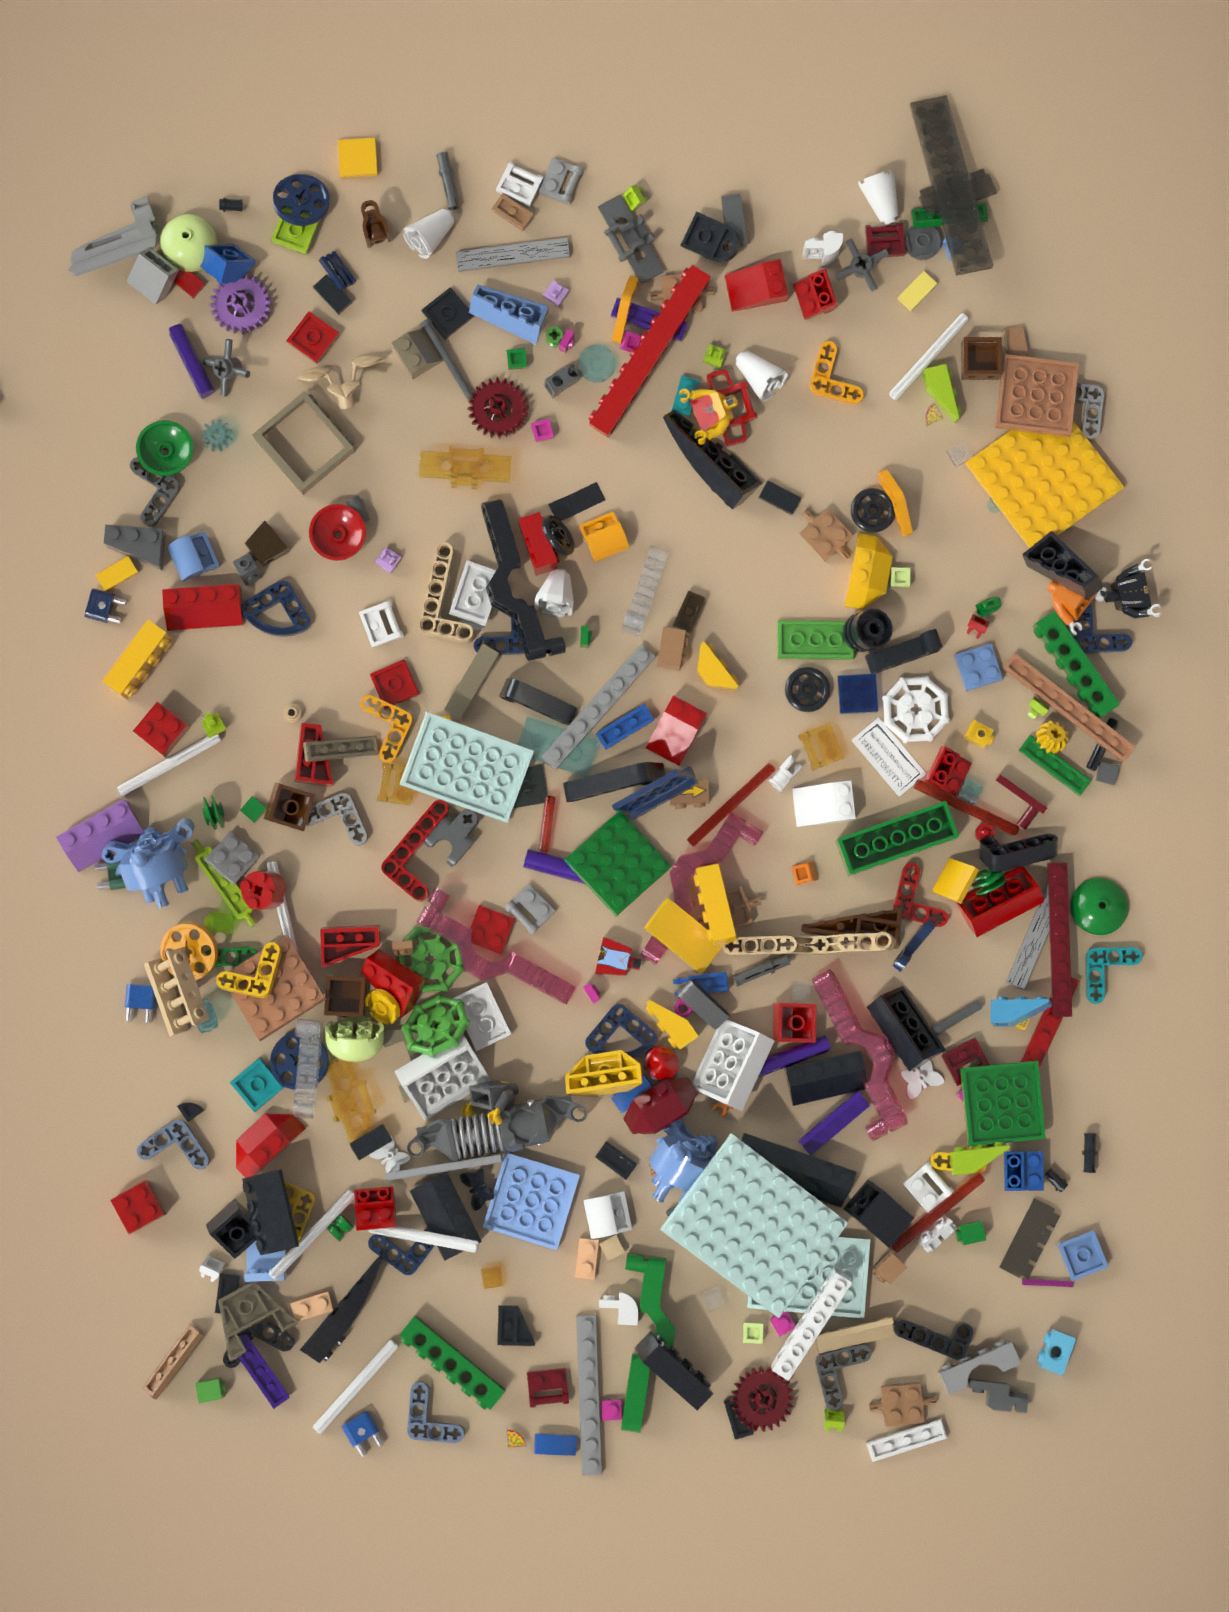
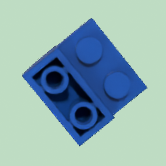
(1023, 1171)

